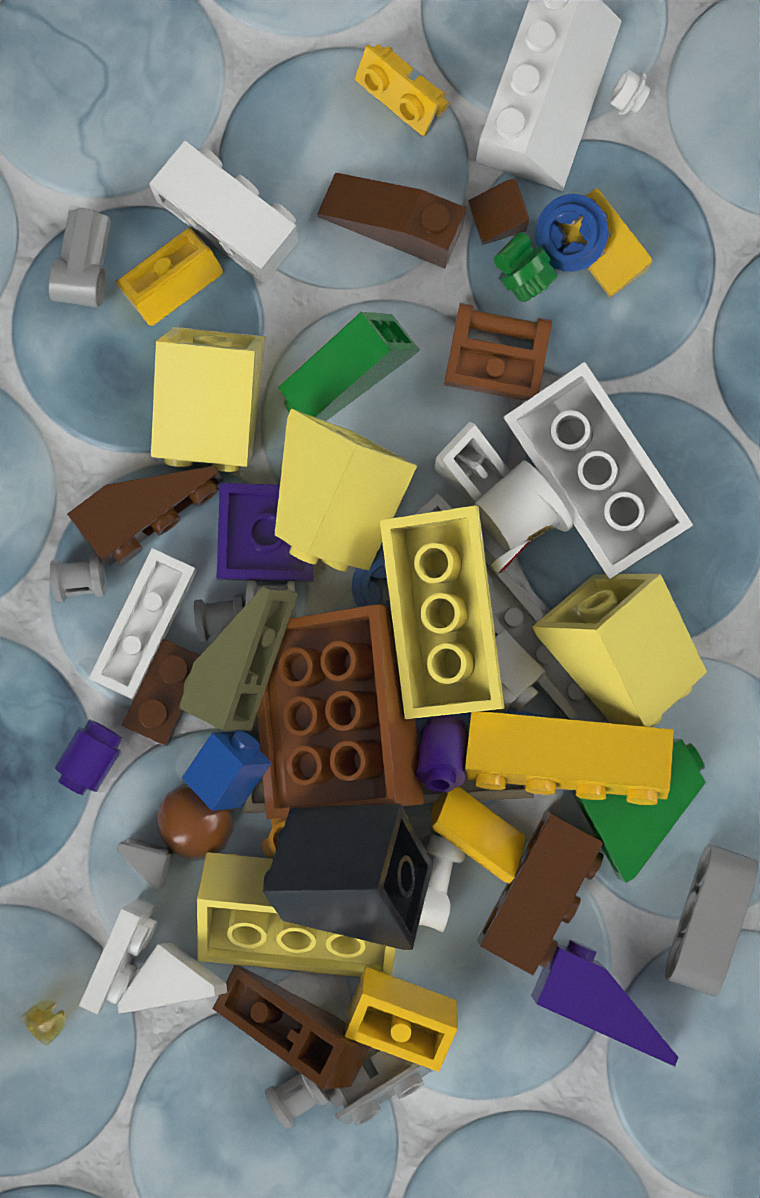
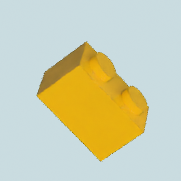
(402, 1019)

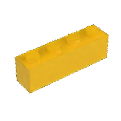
(569, 756)

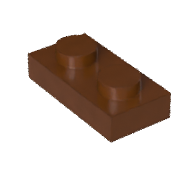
(157, 702)

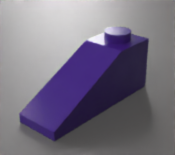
(589, 995)

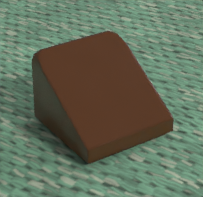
(499, 212)

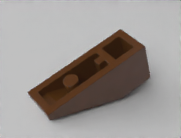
(395, 216)
(292, 1029)

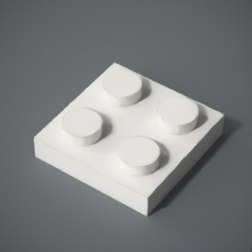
(113, 971)

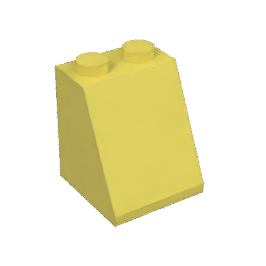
(206, 397)
(336, 492)
(624, 646)

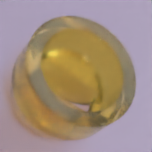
(43, 1023)

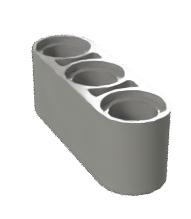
(711, 920)

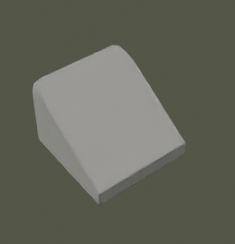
(148, 860)

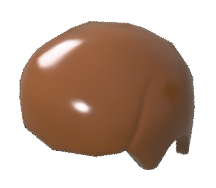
(191, 826)

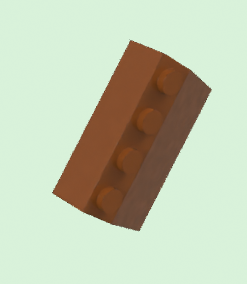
(337, 716)

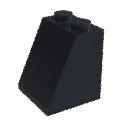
(351, 872)

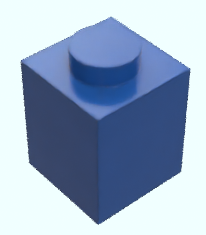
(226, 769)

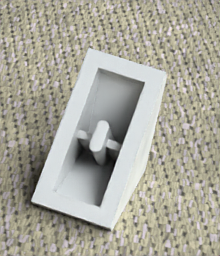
(470, 464)
(168, 979)

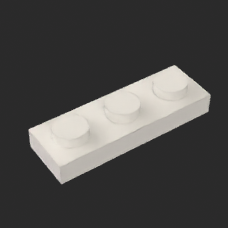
(143, 623)

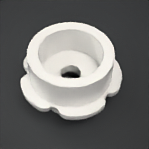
(629, 92)

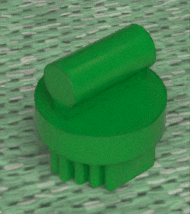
(524, 268)

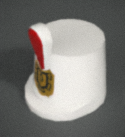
(520, 511)

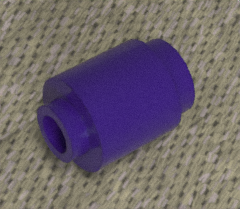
(443, 753)
(88, 757)

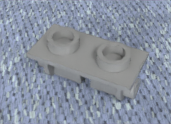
(367, 1093)

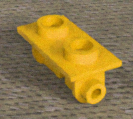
(388, 79)

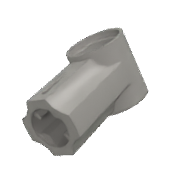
(80, 272)

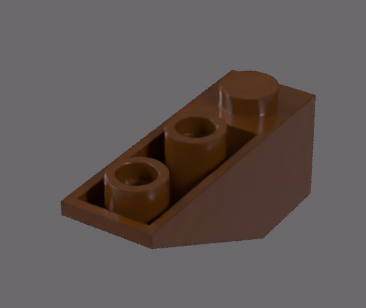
(132, 510)

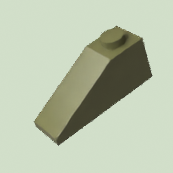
(236, 666)

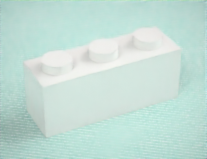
(225, 210)

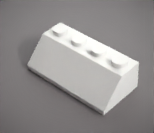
(548, 89)
(598, 470)

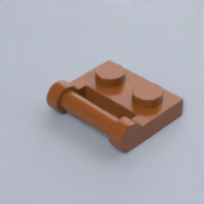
(494, 366)

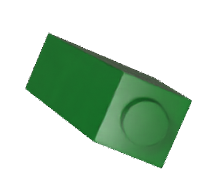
(348, 365)
(635, 831)

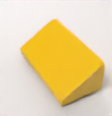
(623, 256)
(170, 276)
(478, 832)

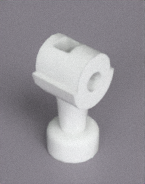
(436, 903)

